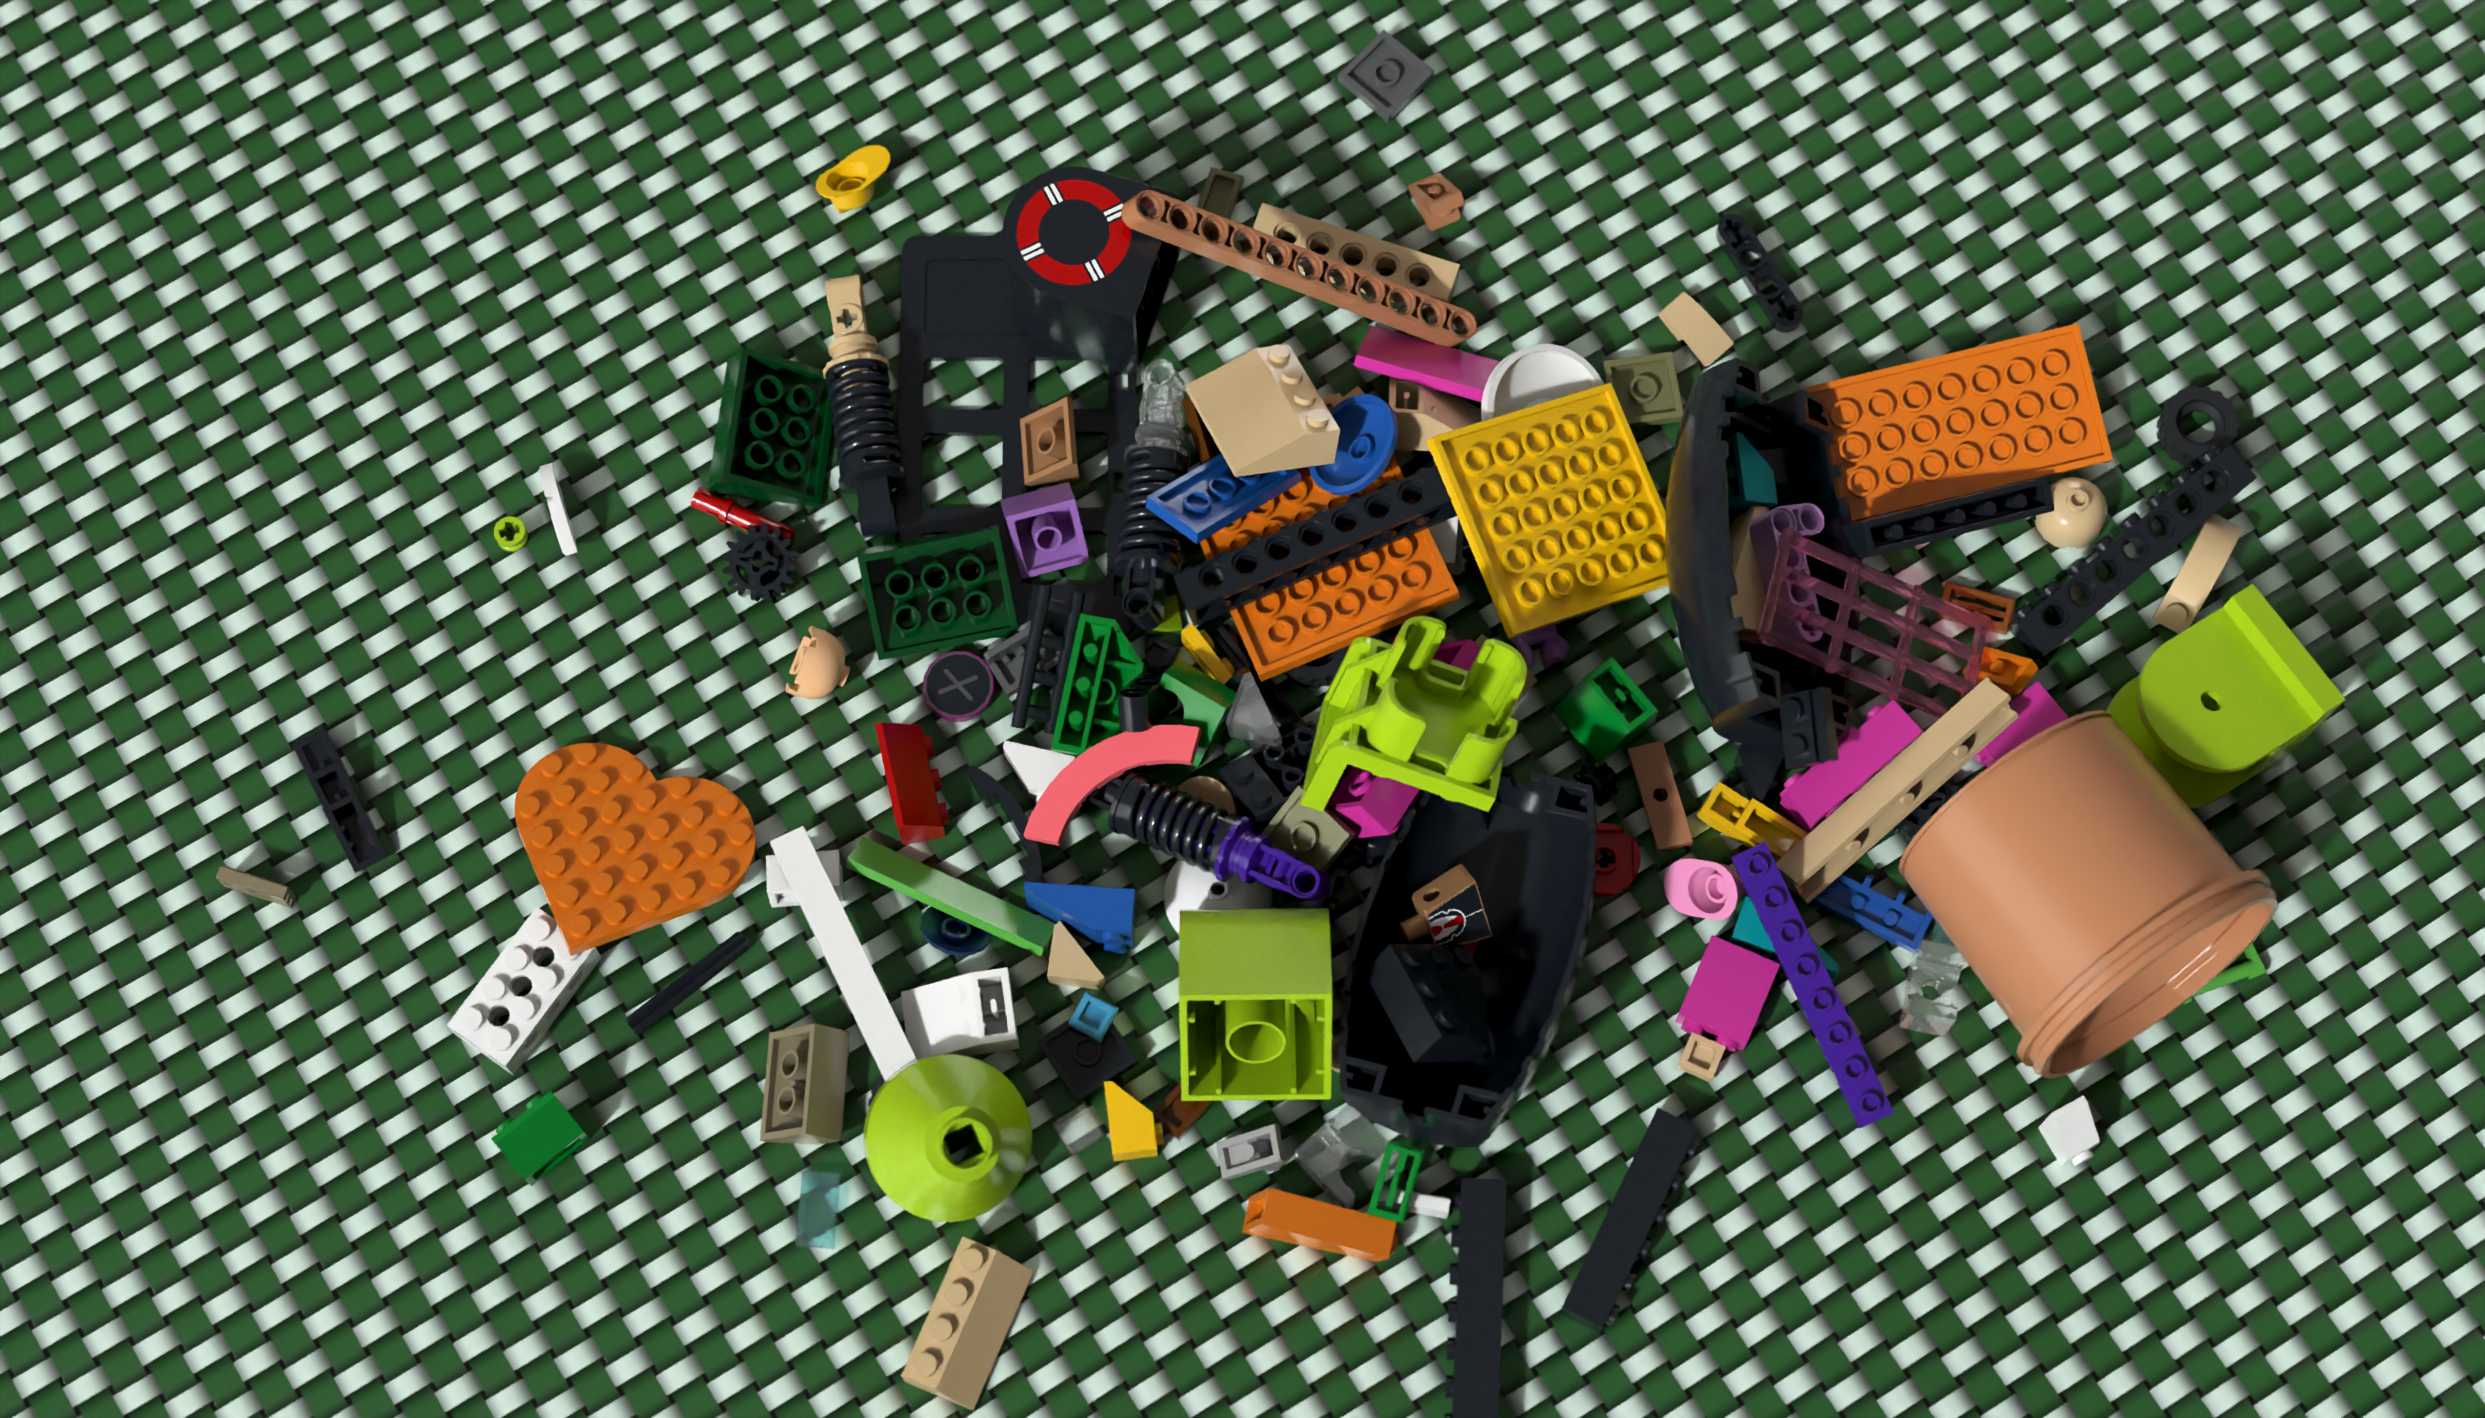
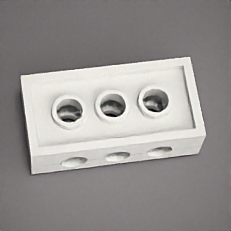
(531, 1013)

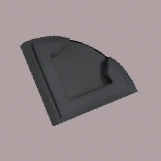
(1160, 652)

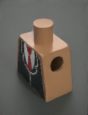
(1448, 911)

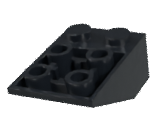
(1270, 775)

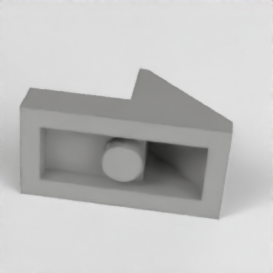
(1251, 1152)

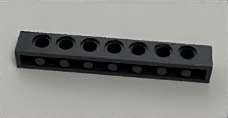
(2229, 478)
(1310, 560)

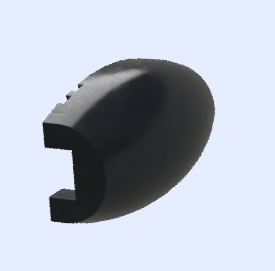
(1735, 679)

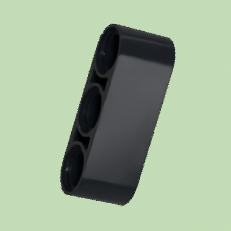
(1145, 701)

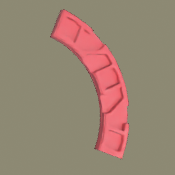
(1101, 765)

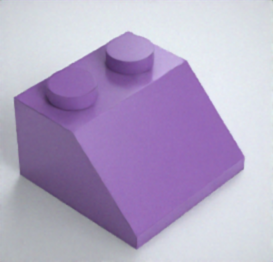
(1045, 530)

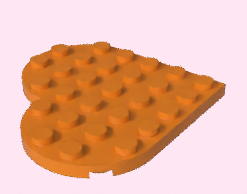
(624, 847)

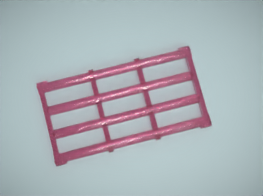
(1840, 632)

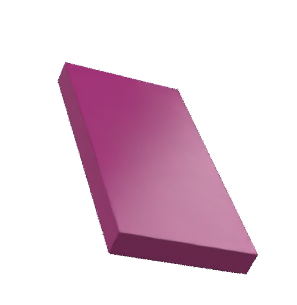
(1424, 363)

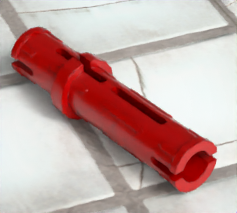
(735, 514)

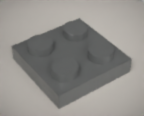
(1385, 76)

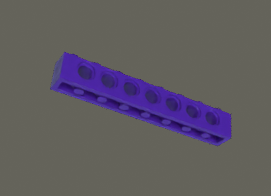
(1812, 985)

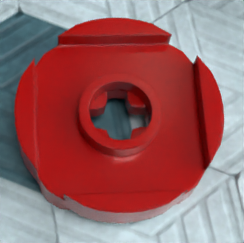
(1626, 857)

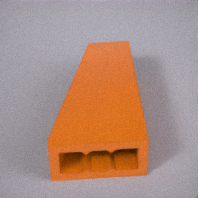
(1319, 1225)

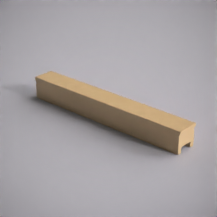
(1896, 790)

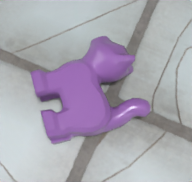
(1552, 646)

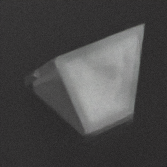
(1250, 717)

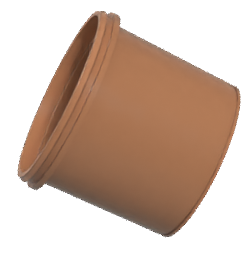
(2083, 891)

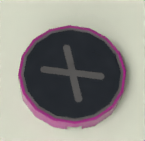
(958, 686)

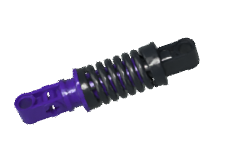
(1202, 835)

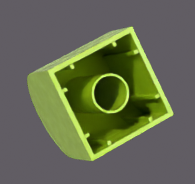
(1255, 1004)

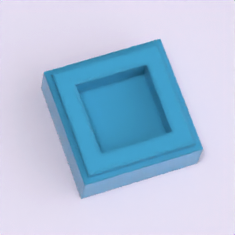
(1093, 1016)

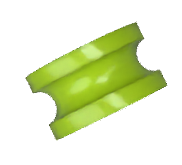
(501, 529)

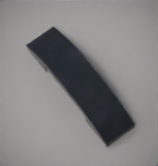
(993, 792)

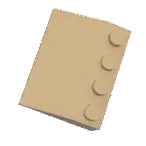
(1265, 413)

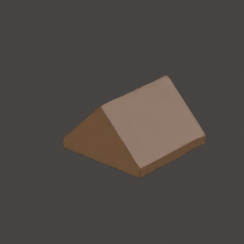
(1050, 445)

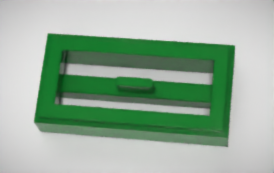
(1404, 1151)

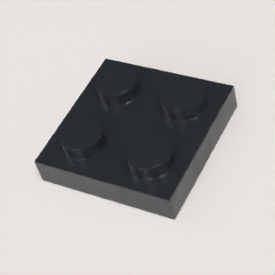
(1085, 1062)

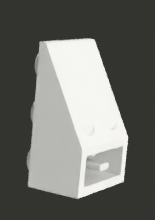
(962, 1015)

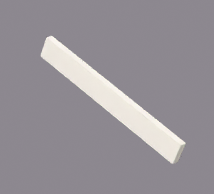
(843, 951)

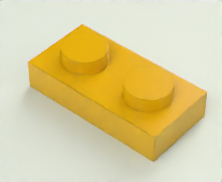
(1200, 647)

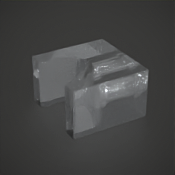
(1937, 967)
(1335, 1142)

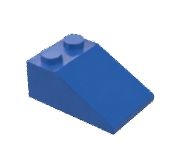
(1094, 913)

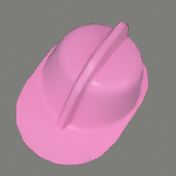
(1703, 888)

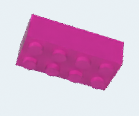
(1861, 755)

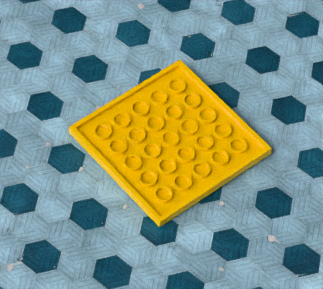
(1556, 508)

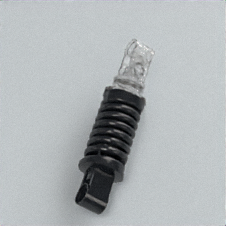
(1147, 542)

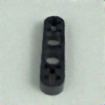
(1763, 271)

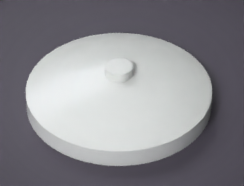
(1535, 377)

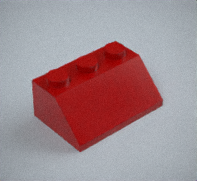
(912, 782)

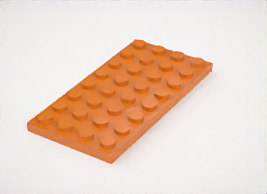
(1965, 422)

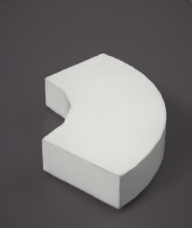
(557, 509)

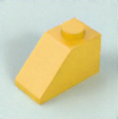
(1131, 1126)

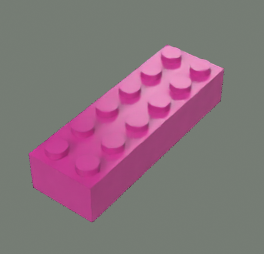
(1375, 803)

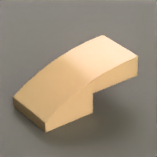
(1696, 327)

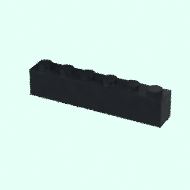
(1948, 518)
(1629, 1220)

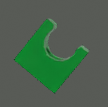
(1204, 705)

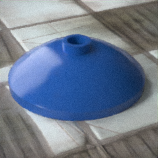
(1363, 447)

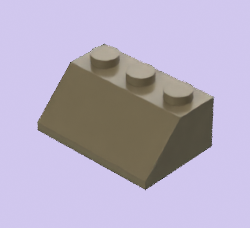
(805, 1085)

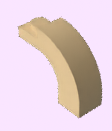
(2198, 573)

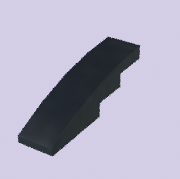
(340, 800)

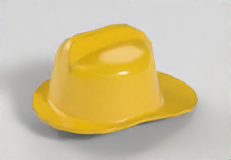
(853, 179)

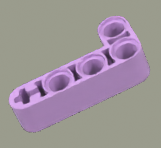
(1765, 537)

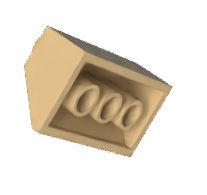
(967, 1324)

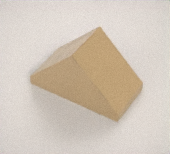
(1070, 963)

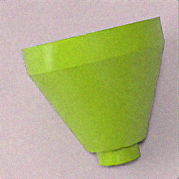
(908, 1131)

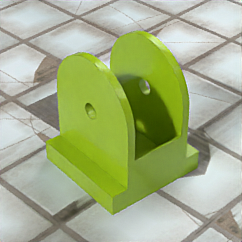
(2225, 700)

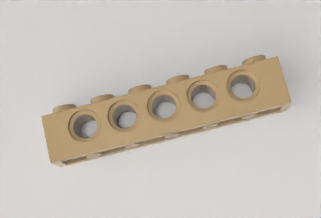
(1372, 252)

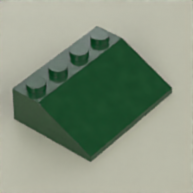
(772, 430)
(937, 591)

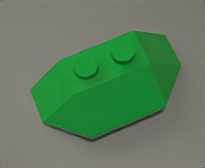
(1097, 671)

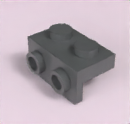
(1007, 656)

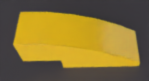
(1748, 821)

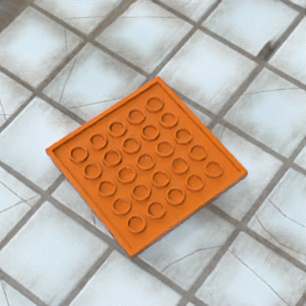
(1341, 602)

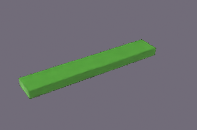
(951, 896)

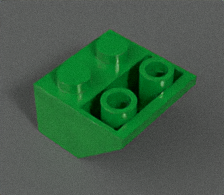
(1606, 711)
(539, 1137)

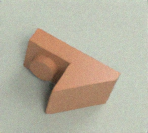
(1437, 200)

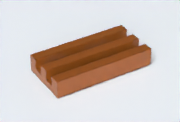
(1984, 596)

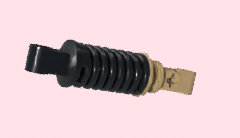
(862, 410)

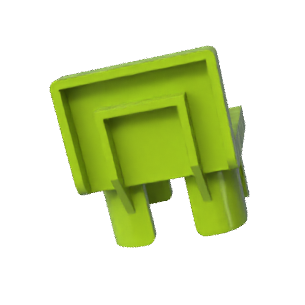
(1417, 717)

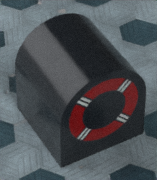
(1080, 271)

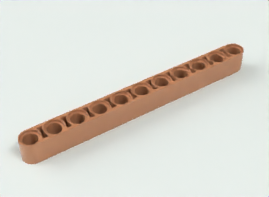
(1286, 272)

